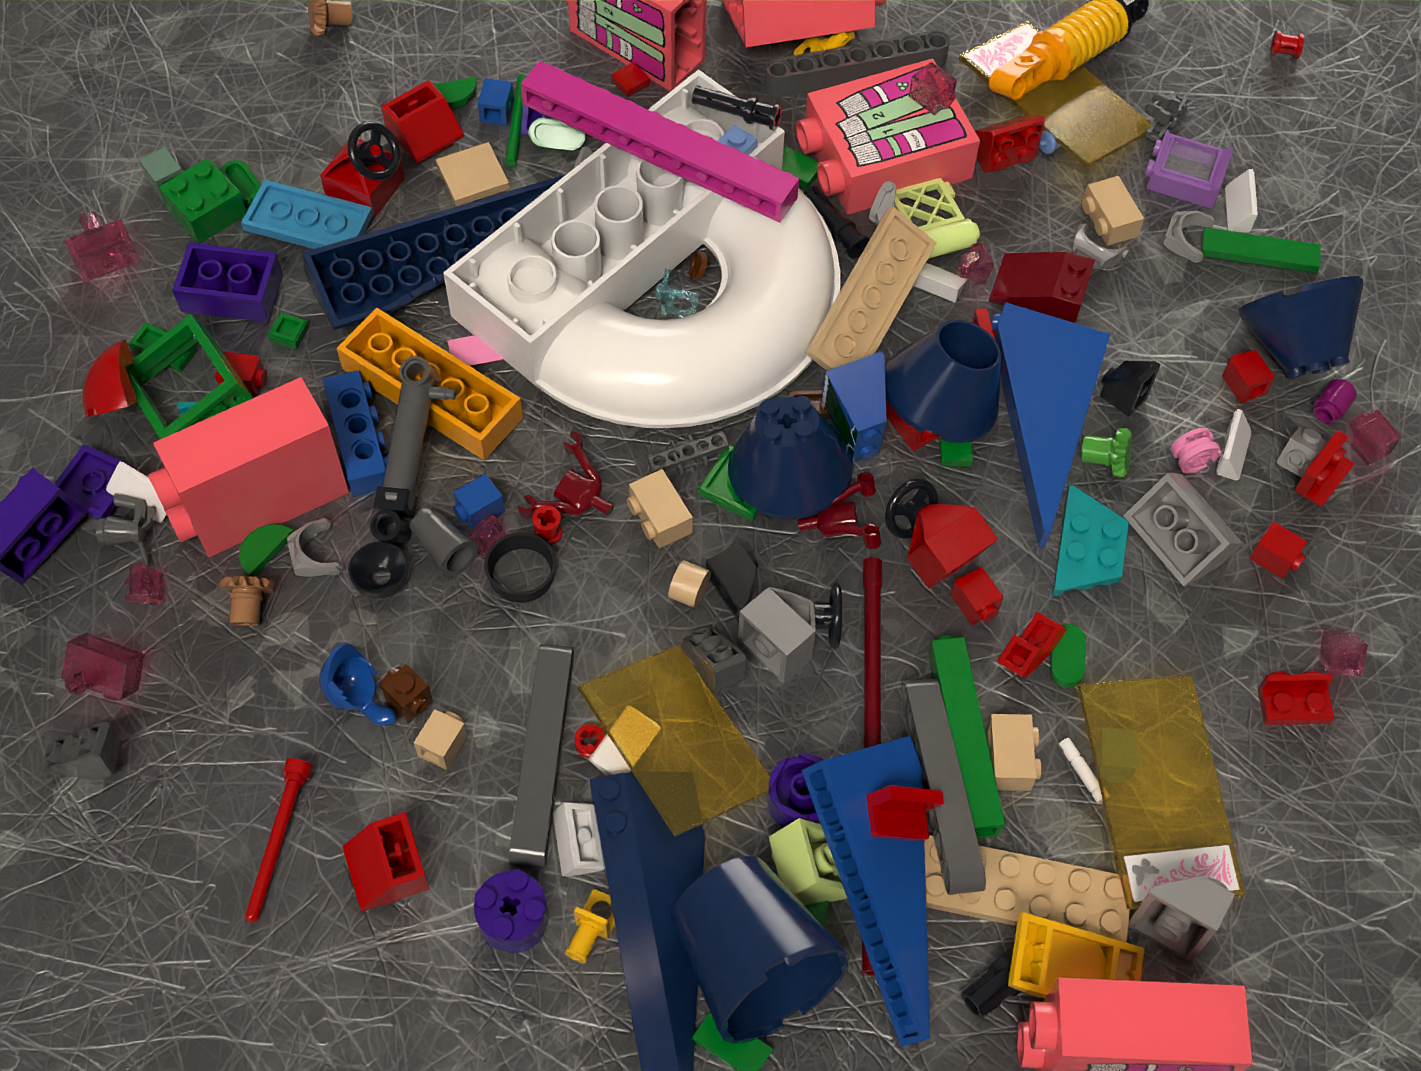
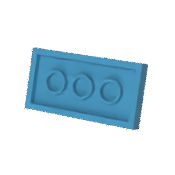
(304, 216)

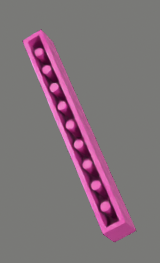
(660, 141)

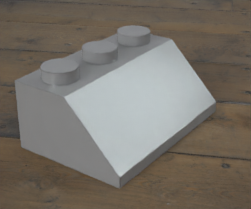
(1182, 529)
(1183, 914)

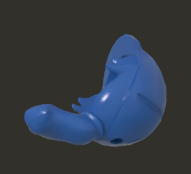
(350, 685)

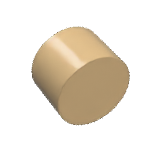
(689, 584)

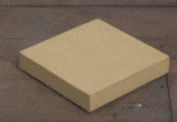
(472, 174)

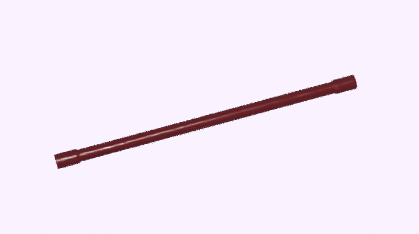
(872, 671)

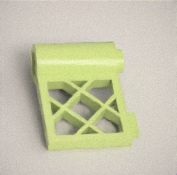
(950, 233)

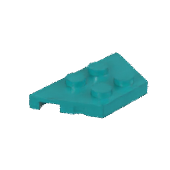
(1089, 545)

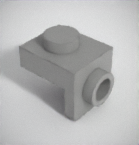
(1301, 450)

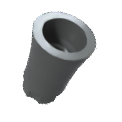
(444, 542)

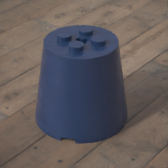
(754, 949)

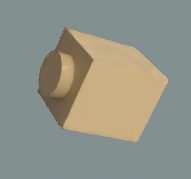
(441, 738)

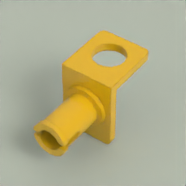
(821, 43)
(589, 927)

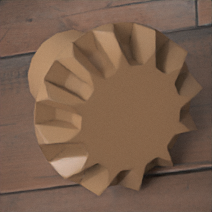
(328, 13)
(246, 598)

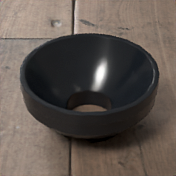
(376, 558)

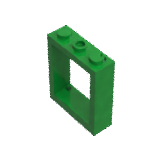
(163, 353)

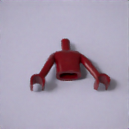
(574, 489)
(843, 518)

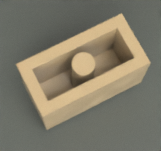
(1112, 210)
(660, 509)
(1012, 751)

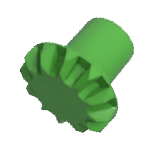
(1109, 451)

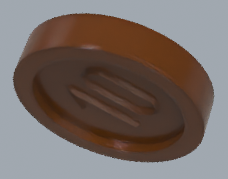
(698, 265)

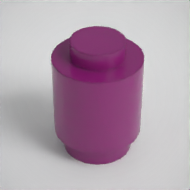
(1334, 401)

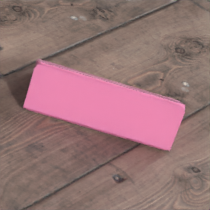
(473, 351)

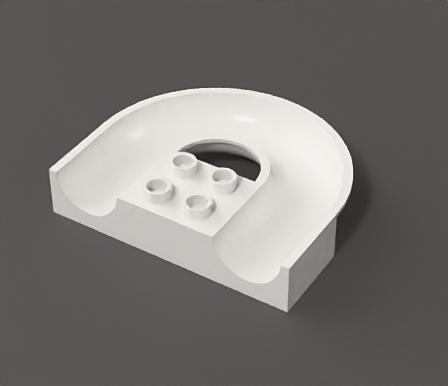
(567, 266)

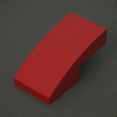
(1033, 647)

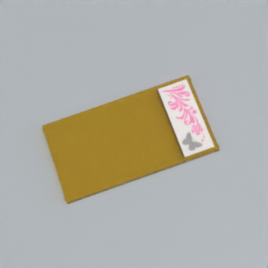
(1077, 110)
(1158, 784)

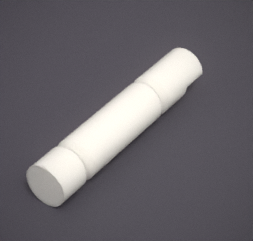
(1082, 769)

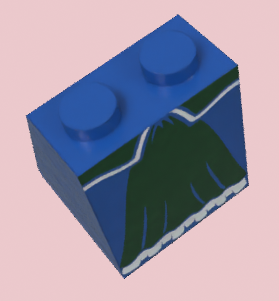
(857, 404)

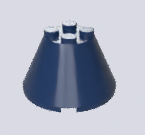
(1309, 326)
(789, 460)

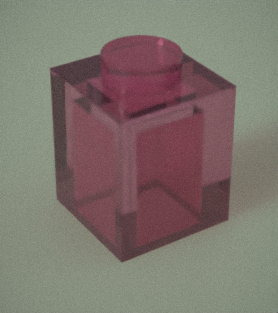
(933, 88)
(1372, 436)
(1343, 653)

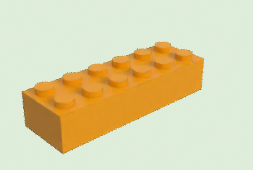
(478, 415)

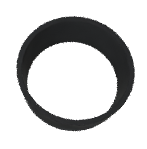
(520, 541)

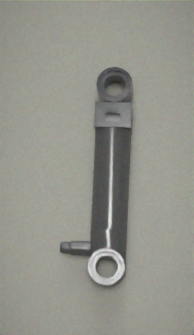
(396, 496)

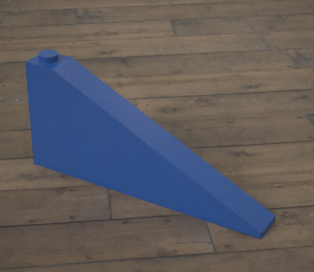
(1047, 388)
(880, 875)

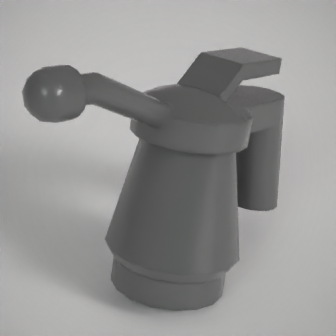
(119, 530)

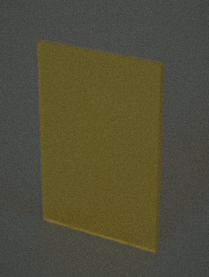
(676, 739)

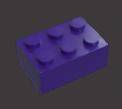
(228, 282)
(34, 524)

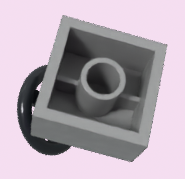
(783, 625)

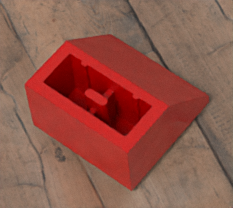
(422, 121)
(1009, 142)
(385, 863)

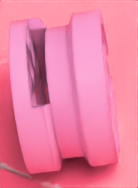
(1196, 450)

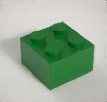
(203, 200)

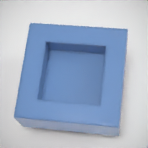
(740, 140)

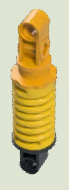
(1067, 45)

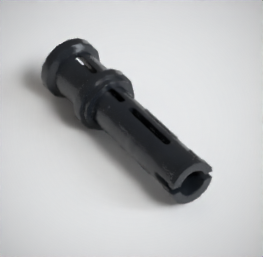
(751, 110)
(842, 229)

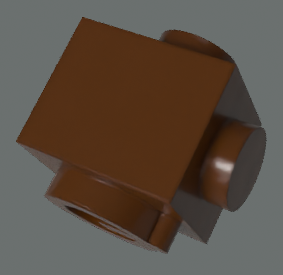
(406, 692)

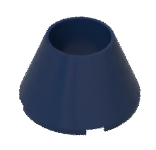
(947, 382)

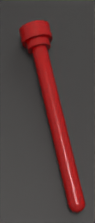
(295, 773)

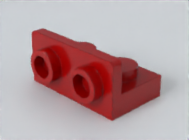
(1325, 471)
(1296, 698)

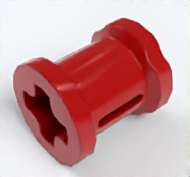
(1287, 44)
(547, 524)

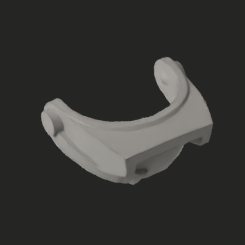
(884, 200)
(1175, 239)
(1103, 257)
(301, 563)

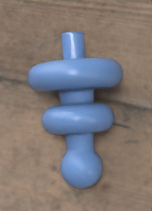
(1048, 143)

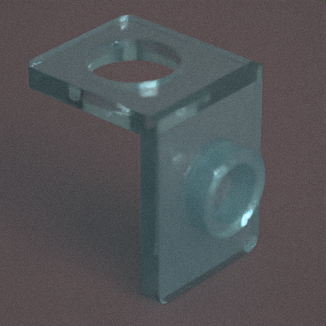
(669, 296)

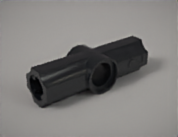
(990, 988)

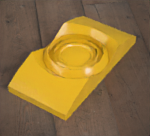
(1056, 950)

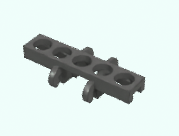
(1160, 111)
(676, 450)

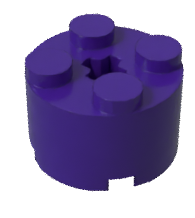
(785, 791)
(506, 892)

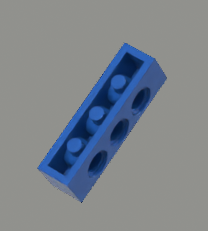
(342, 393)

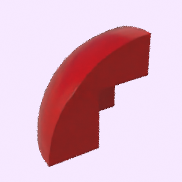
(107, 381)

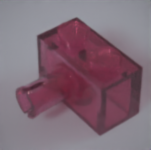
(100, 247)
(101, 667)

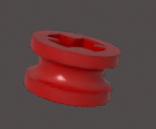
(588, 731)

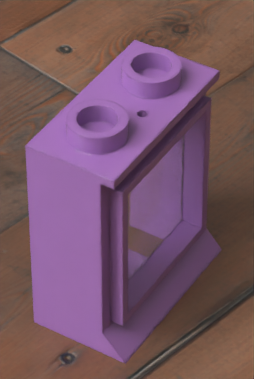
(1187, 169)

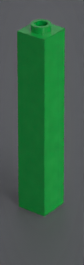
(952, 669)

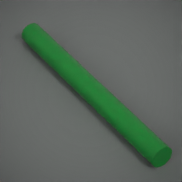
(515, 126)

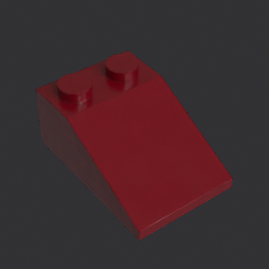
(1043, 282)

